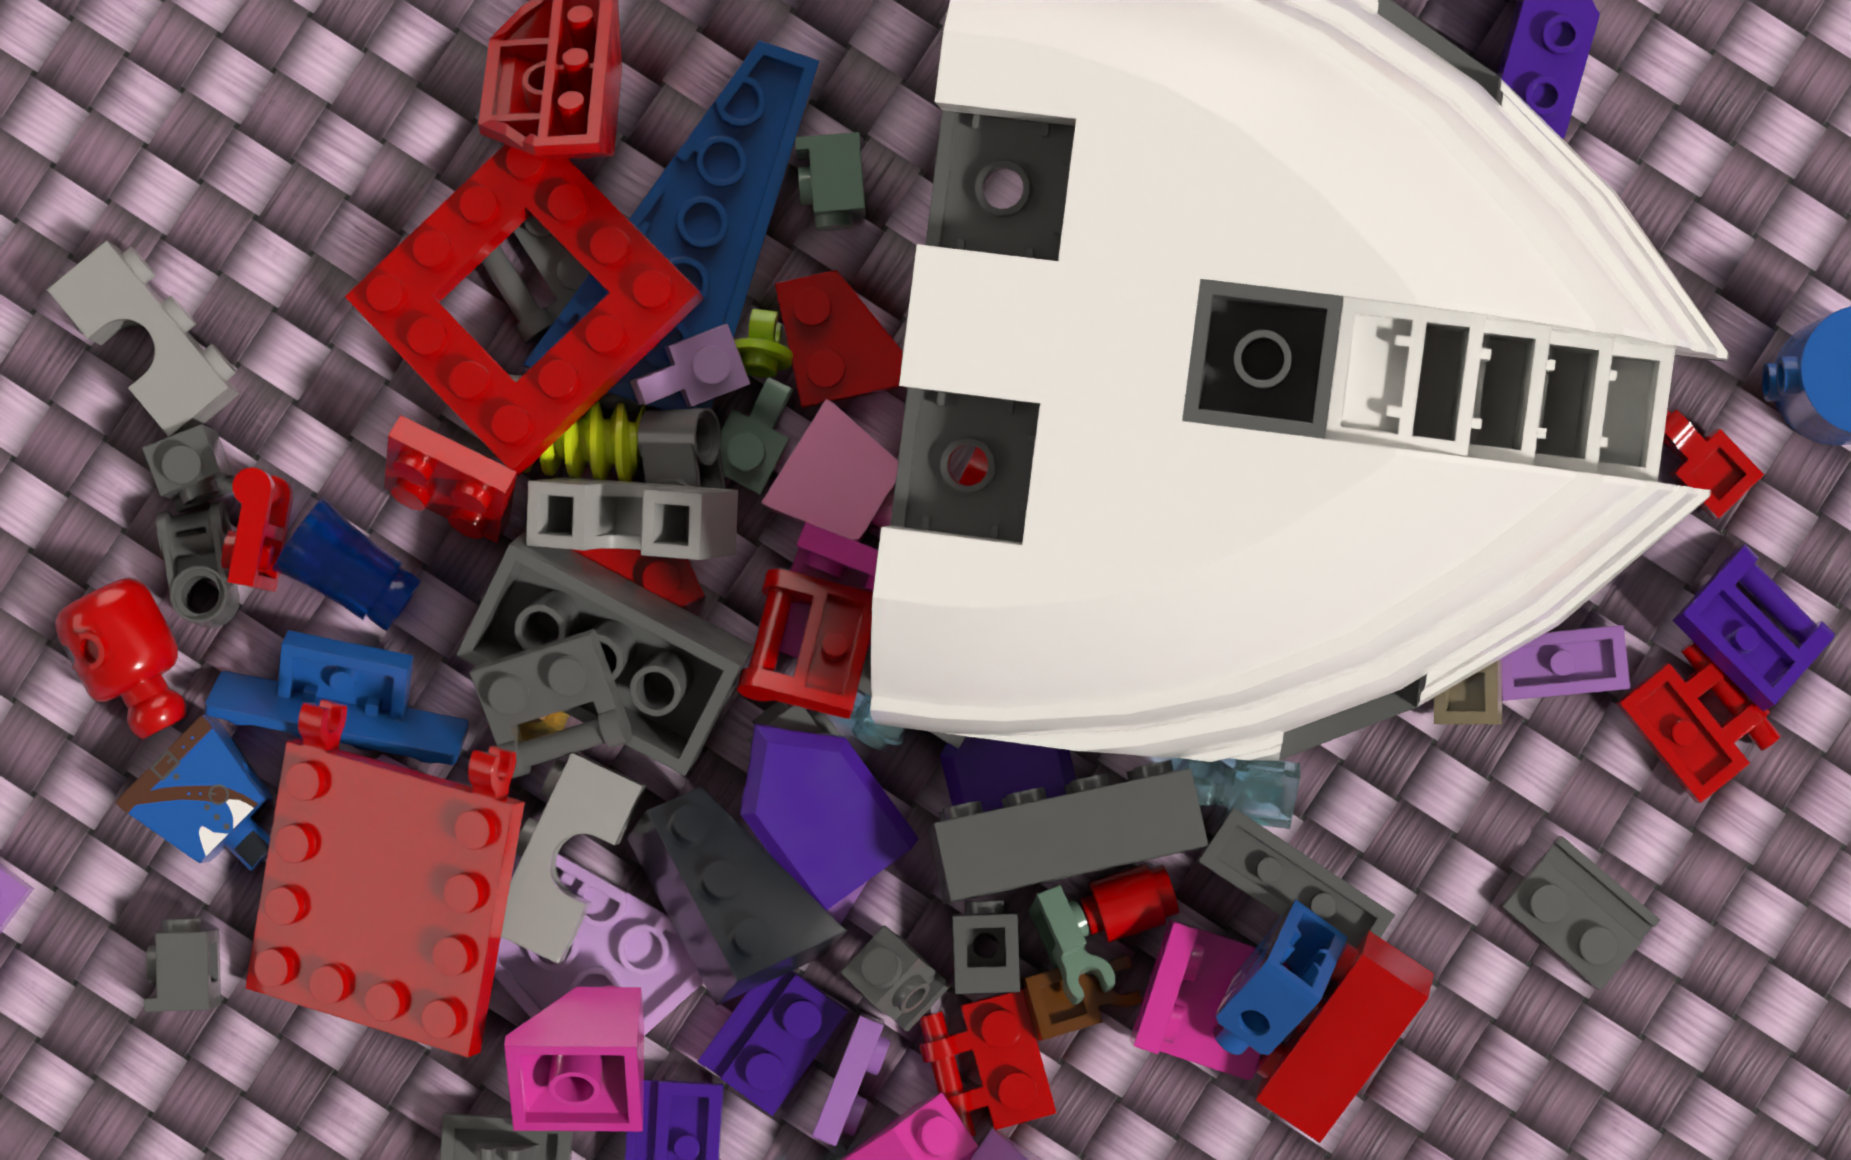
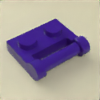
(1743, 638)

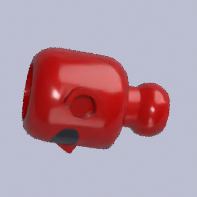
(122, 650)

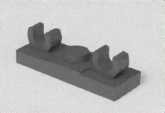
(1280, 874)

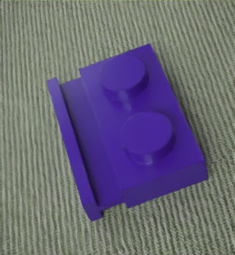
(773, 1039)
(678, 1122)

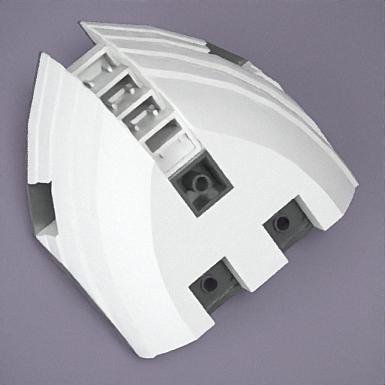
(1275, 379)

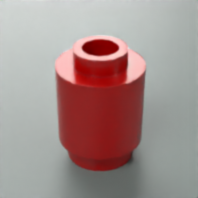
(1129, 902)

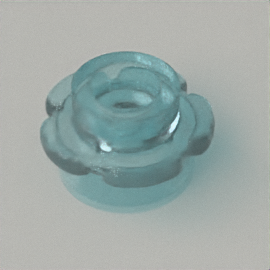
(873, 734)

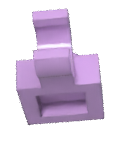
(699, 367)

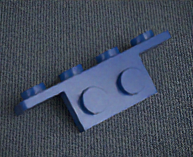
(363, 677)

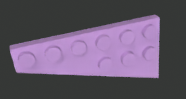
(616, 945)

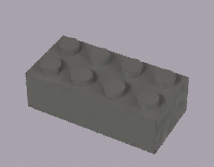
(663, 659)
(1067, 834)

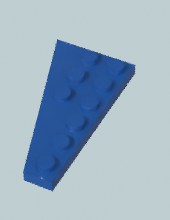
(713, 204)

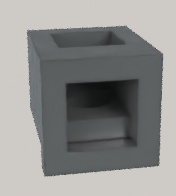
(190, 467)
(184, 967)
(990, 973)
(895, 978)

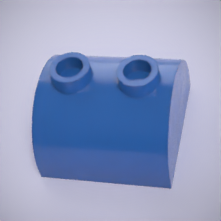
(1814, 380)

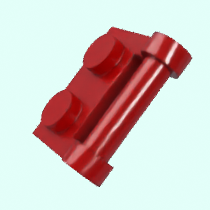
(260, 529)
(830, 648)

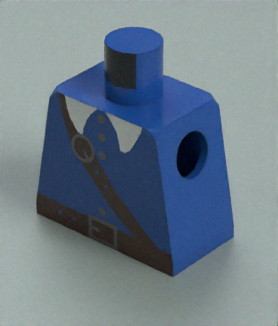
(203, 797)
(1267, 998)

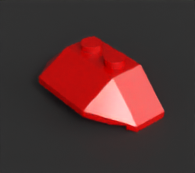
(555, 79)

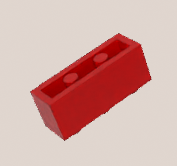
(1344, 1036)

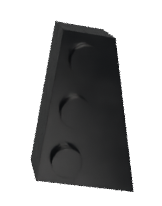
(728, 897)

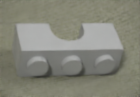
(113, 293)
(632, 515)
(582, 801)

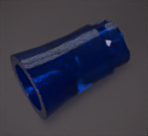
(346, 567)

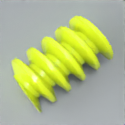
(598, 442)

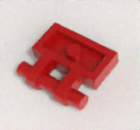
(1684, 731)
(1006, 1059)

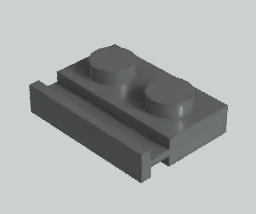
(1579, 913)

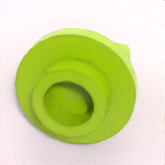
(762, 351)

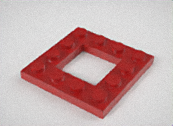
(527, 415)

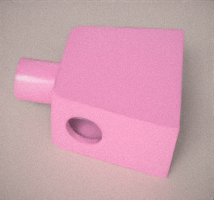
(836, 478)

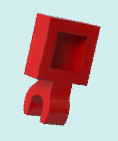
(1709, 464)

